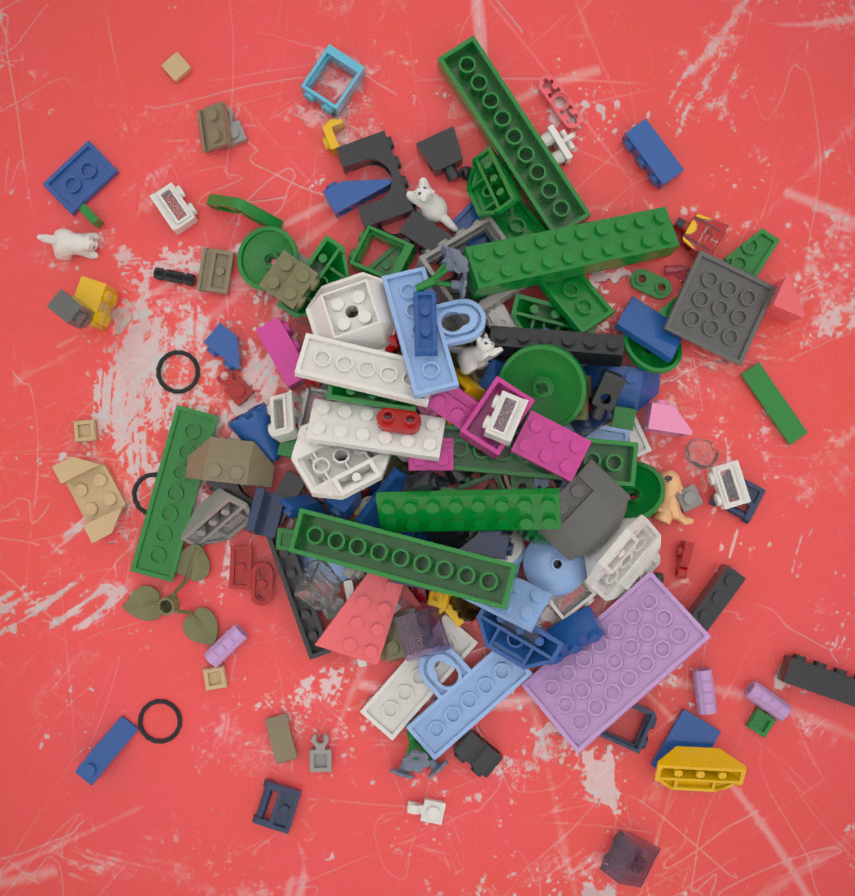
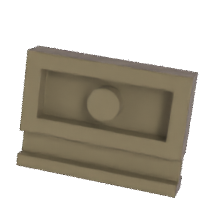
(214, 127)
(215, 271)

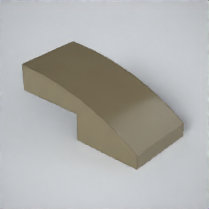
(281, 738)

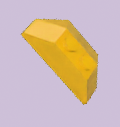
(699, 769)

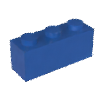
(651, 154)
(577, 631)

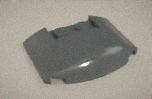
(589, 512)

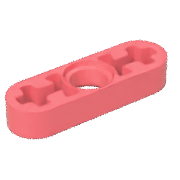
(546, 93)

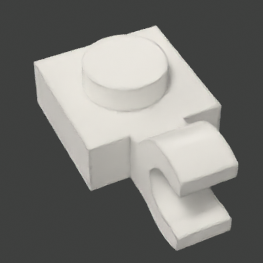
(430, 810)

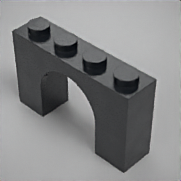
(377, 151)
(290, 486)

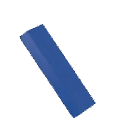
(425, 323)

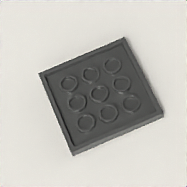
(719, 308)

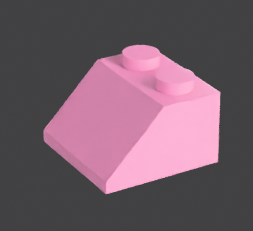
(664, 419)

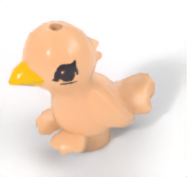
(671, 508)

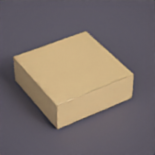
(176, 67)
(85, 430)
(215, 677)

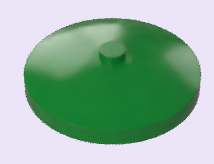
(550, 378)

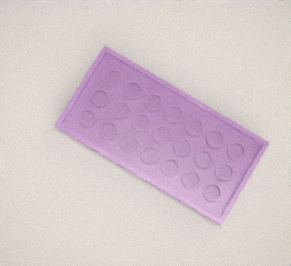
(642, 645)

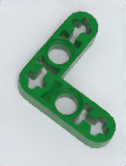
(240, 206)

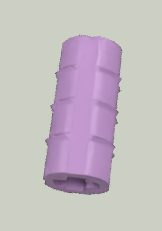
(226, 645)
(704, 691)
(767, 700)

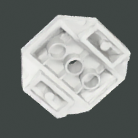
(359, 293)
(333, 478)
(623, 558)

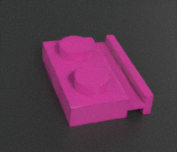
(453, 405)
(445, 461)

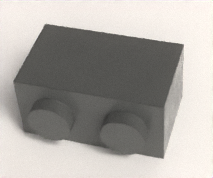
(71, 309)

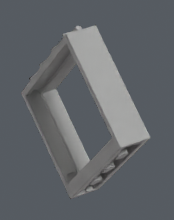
(462, 237)

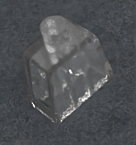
(319, 586)

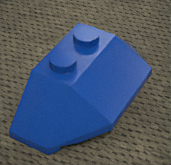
(638, 389)
(518, 644)

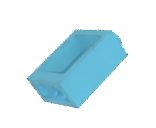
(343, 61)

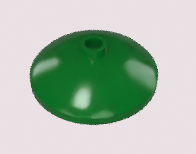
(258, 251)
(649, 361)
(649, 492)

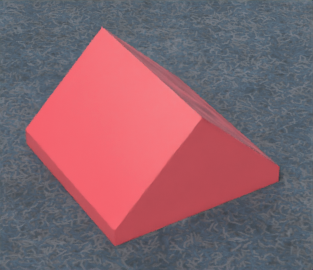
(785, 302)

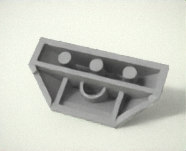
(216, 519)

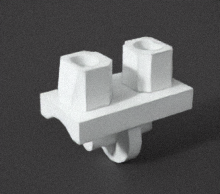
(562, 153)

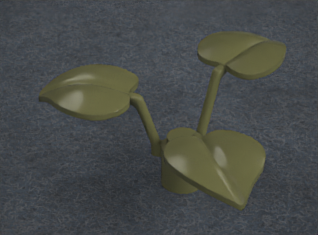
(146, 602)

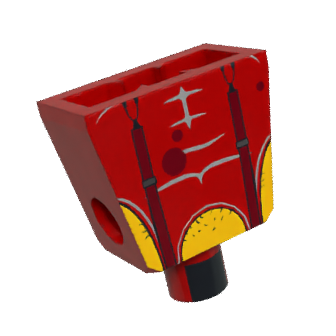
(700, 234)

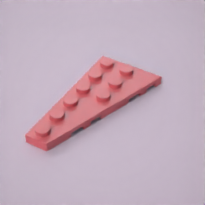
(363, 620)

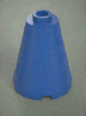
(254, 427)

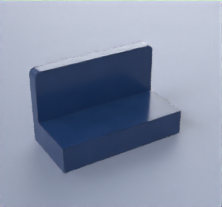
(264, 514)

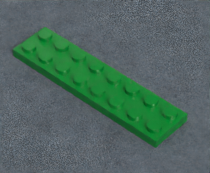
(572, 296)
(172, 496)
(470, 510)

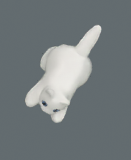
(430, 204)
(67, 243)
(476, 356)

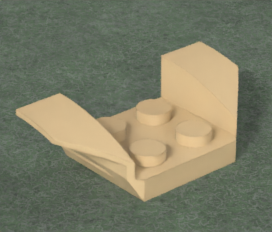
(94, 493)

